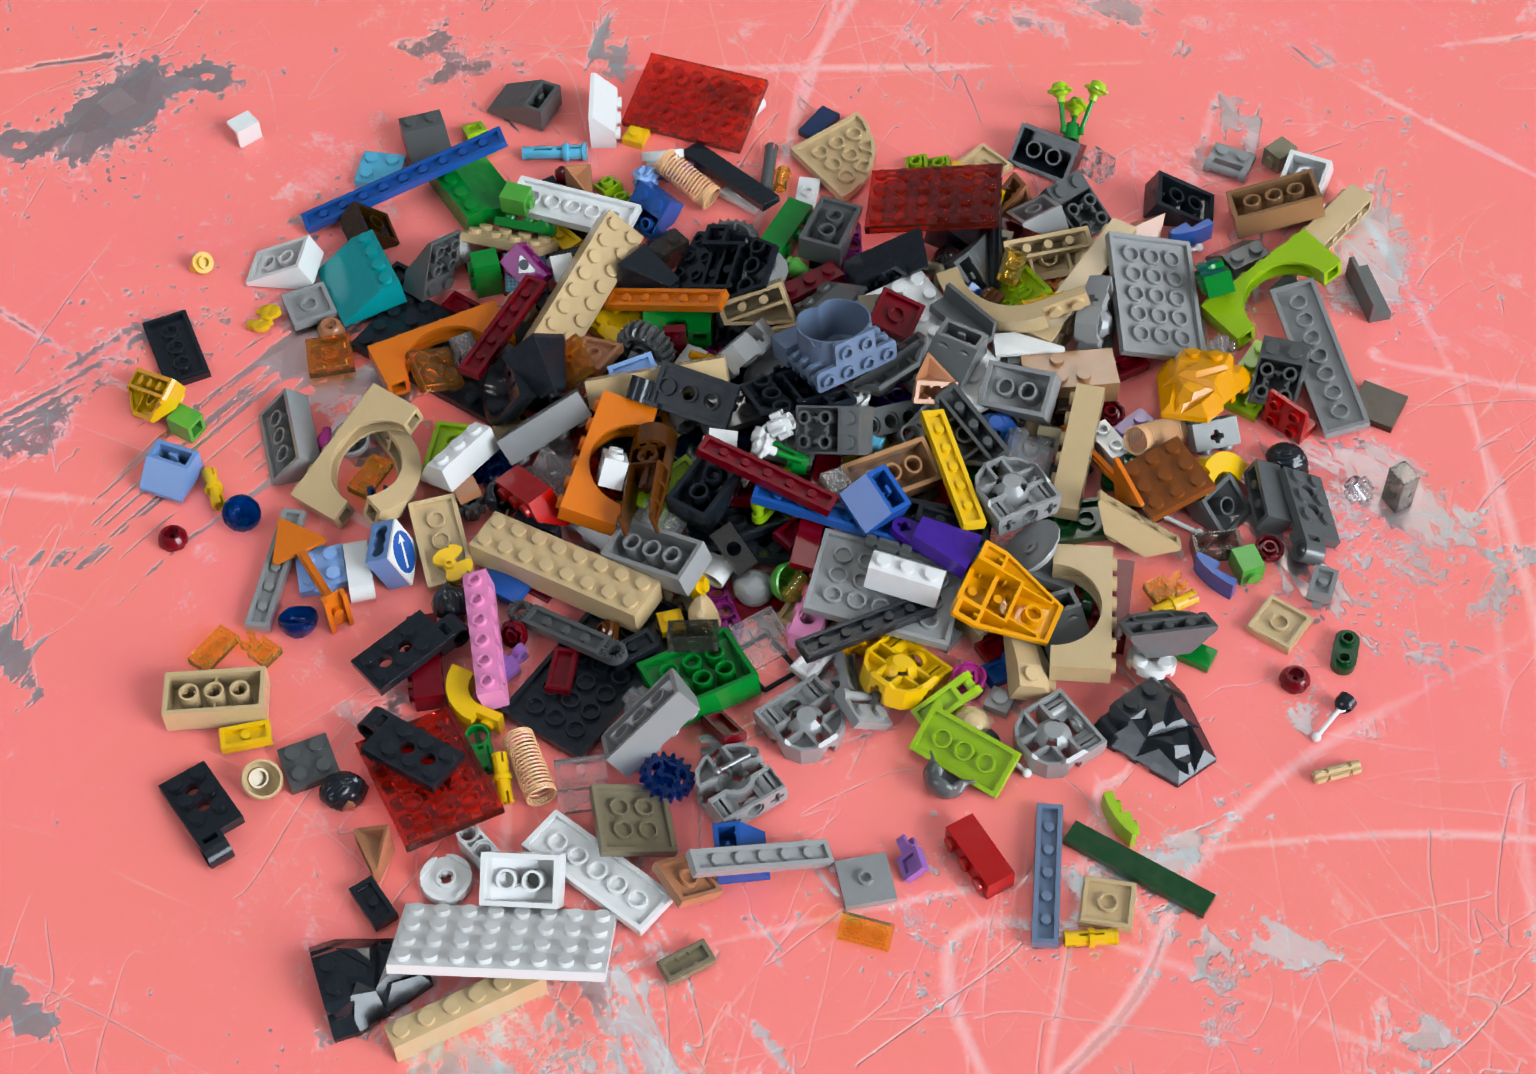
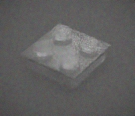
(761, 637)

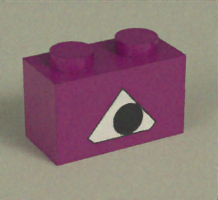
(523, 261)

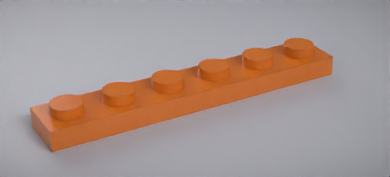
(667, 299)

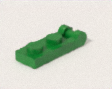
(539, 228)

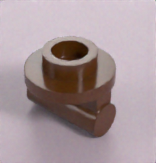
(992, 295)
(609, 628)

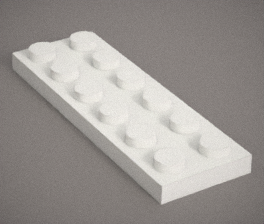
(575, 207)
(606, 881)

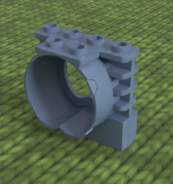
(833, 344)

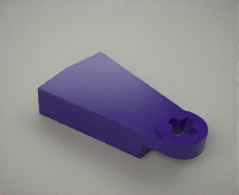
(940, 542)

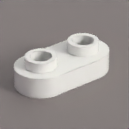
(652, 156)

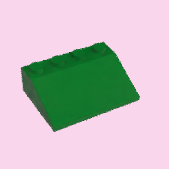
(472, 193)
(715, 677)

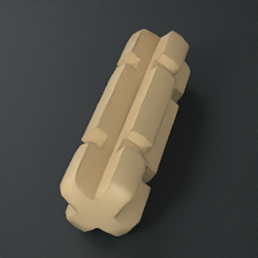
(1336, 772)

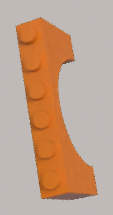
(389, 355)
(583, 500)

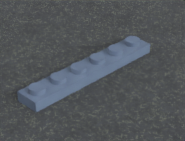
(1047, 876)

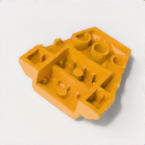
(1199, 384)

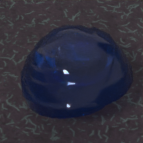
(241, 513)
(298, 621)

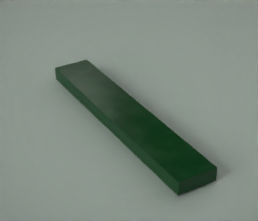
(1139, 869)

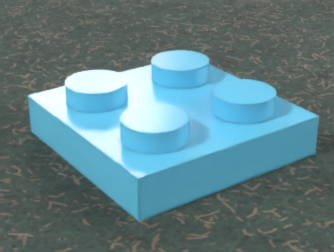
(377, 165)

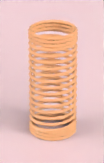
(668, 162)
(1152, 432)
(530, 765)

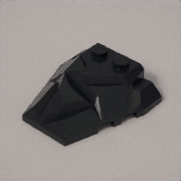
(736, 261)
(787, 389)
(1158, 731)
(357, 986)

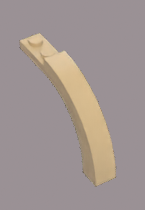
(1020, 317)
(407, 460)

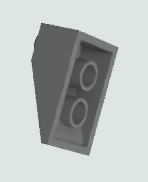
(424, 135)
(829, 231)

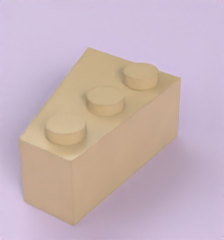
(769, 303)

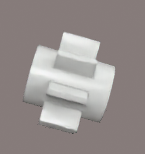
(781, 424)

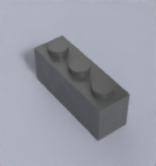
(1267, 497)

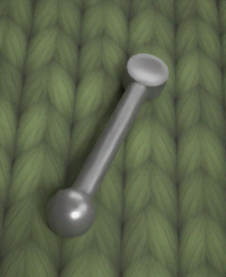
(753, 752)

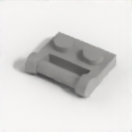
(1230, 161)
(863, 716)

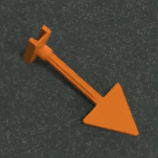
(1123, 486)
(295, 542)

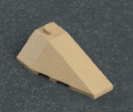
(1027, 670)

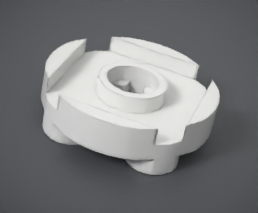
(1150, 667)
(444, 866)

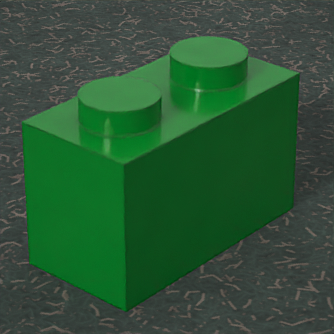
(486, 273)

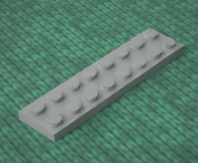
(1328, 374)

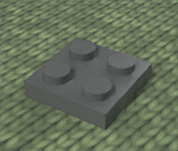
(308, 762)

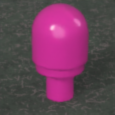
(324, 437)

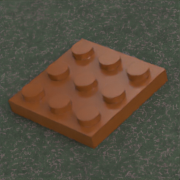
(1168, 478)

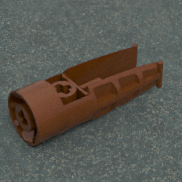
(652, 465)

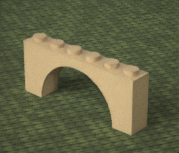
(375, 412)
(1090, 656)

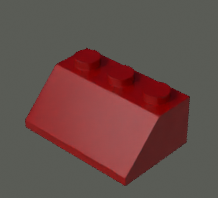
(529, 495)

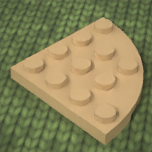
(839, 156)

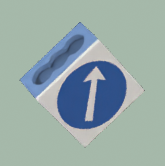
(392, 554)

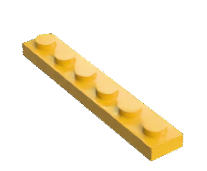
(952, 470)

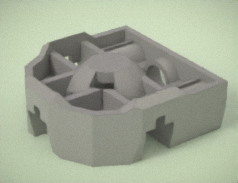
(1096, 322)
(747, 347)
(1013, 506)
(813, 701)
(1052, 713)
(725, 804)

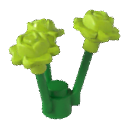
(1076, 106)

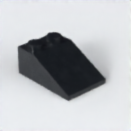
(1178, 201)
(702, 495)

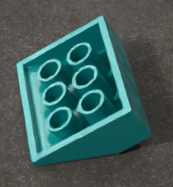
(361, 279)

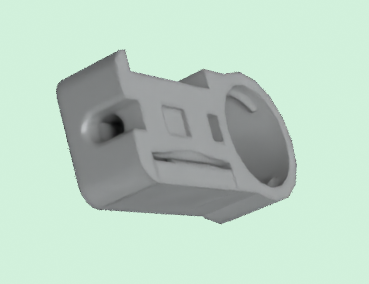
(914, 425)

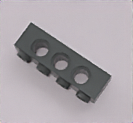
(892, 417)

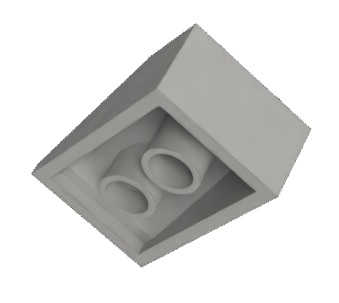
(1020, 391)

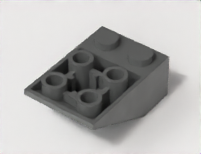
(528, 102)
(1079, 202)
(973, 262)
(433, 268)
(958, 349)
(1281, 367)
(834, 430)
(1071, 623)

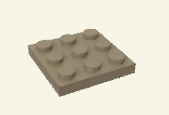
(631, 822)

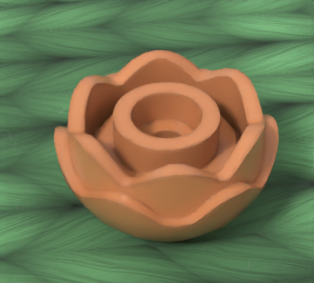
(330, 326)

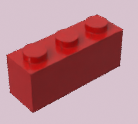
(979, 856)

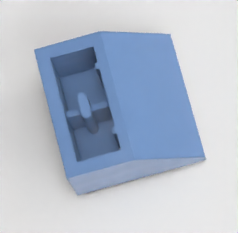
(170, 471)

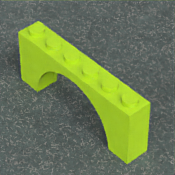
(1298, 256)

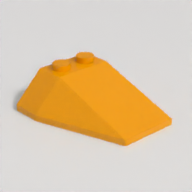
(1005, 598)

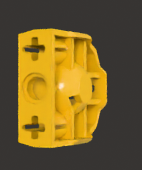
(897, 656)

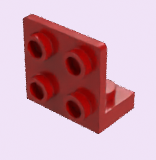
(1287, 417)

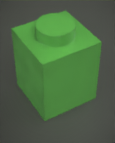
(516, 199)
(186, 423)
(1246, 564)

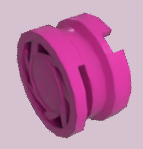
(978, 673)

